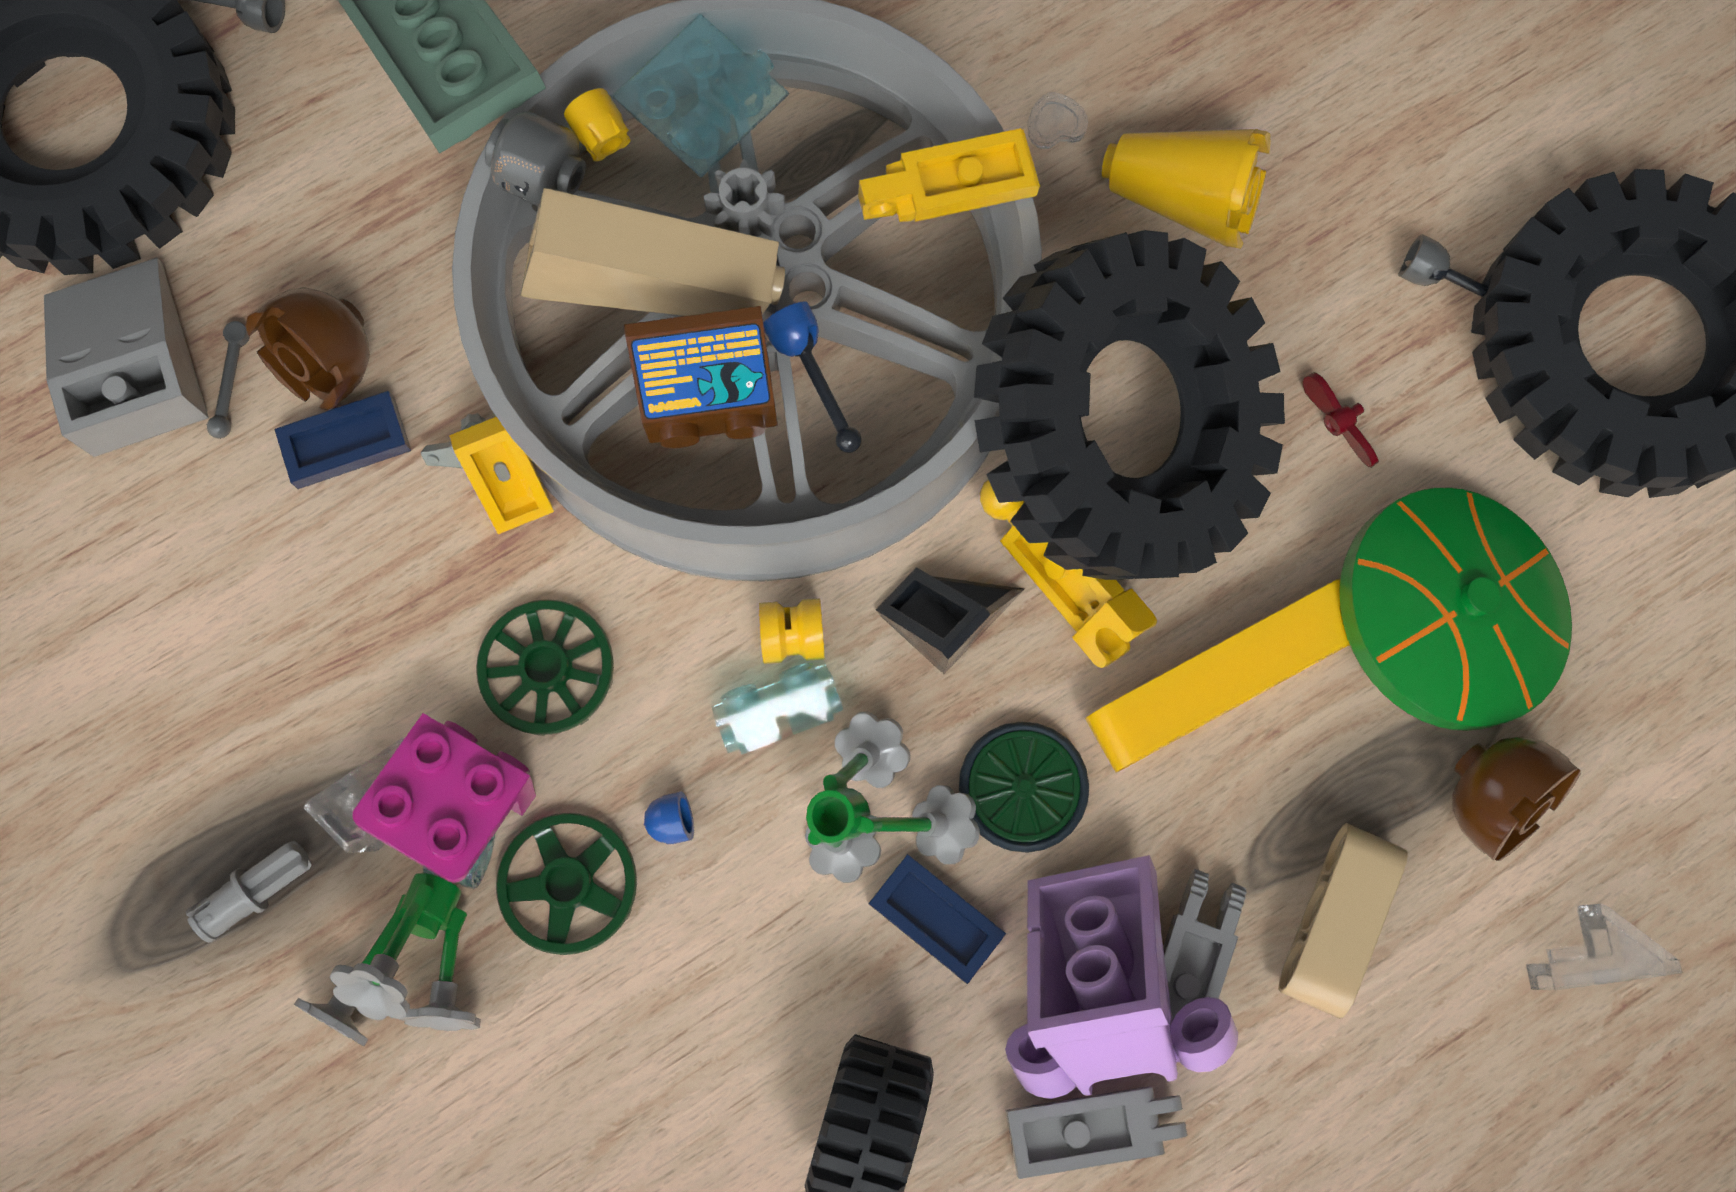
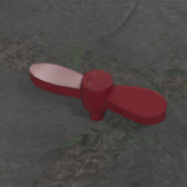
(1339, 418)

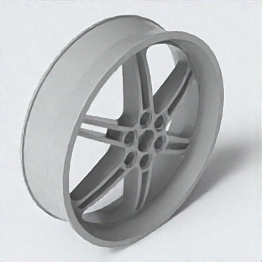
(811, 49)

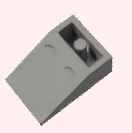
(119, 360)

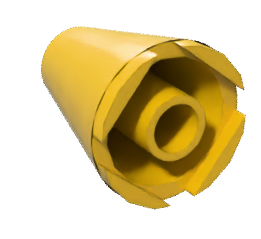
(1192, 178)

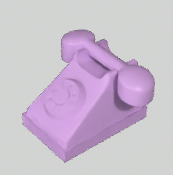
(1103, 987)

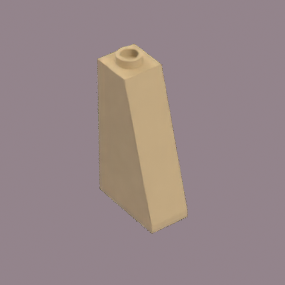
(644, 260)

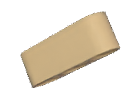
(1343, 921)

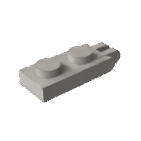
(1091, 1131)

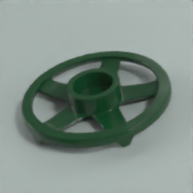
(567, 884)

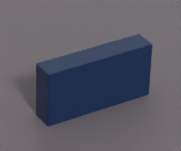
(342, 440)
(937, 919)

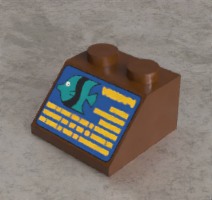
(702, 376)

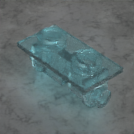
(754, 711)

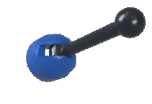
(795, 333)

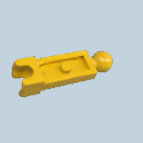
(1095, 608)

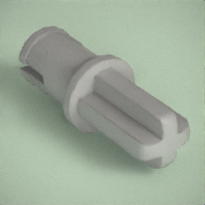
(247, 891)

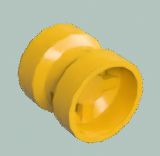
(791, 631)

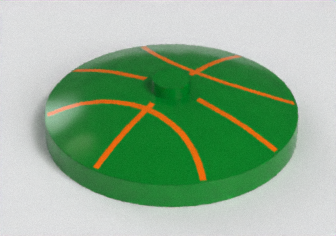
(1455, 609)

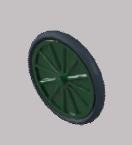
(1025, 786)

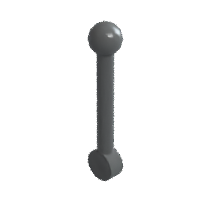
(236, 336)

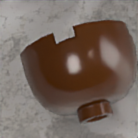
(312, 343)
(1508, 791)

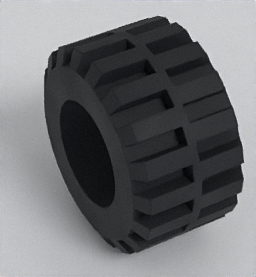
(871, 1119)

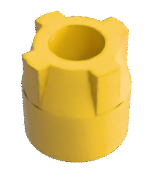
(597, 123)

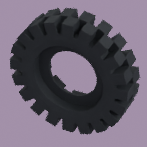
(156, 162)
(1536, 346)
(1072, 499)

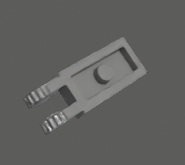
(1196, 952)

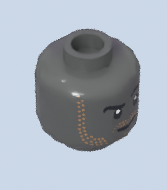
(534, 155)

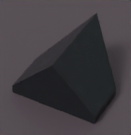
(944, 614)

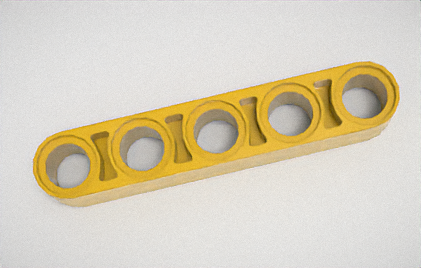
(1220, 678)

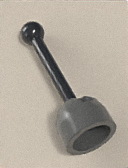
(1432, 263)

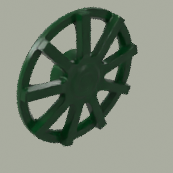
(545, 668)

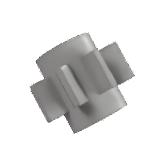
(745, 187)

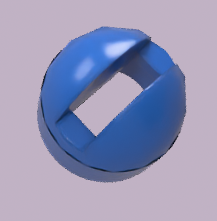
(670, 819)

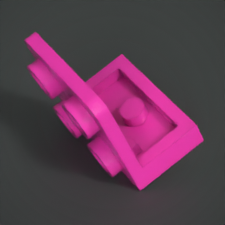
(443, 797)

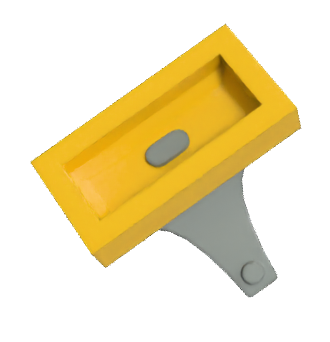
(497, 470)

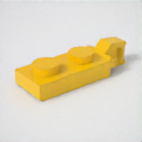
(952, 178)

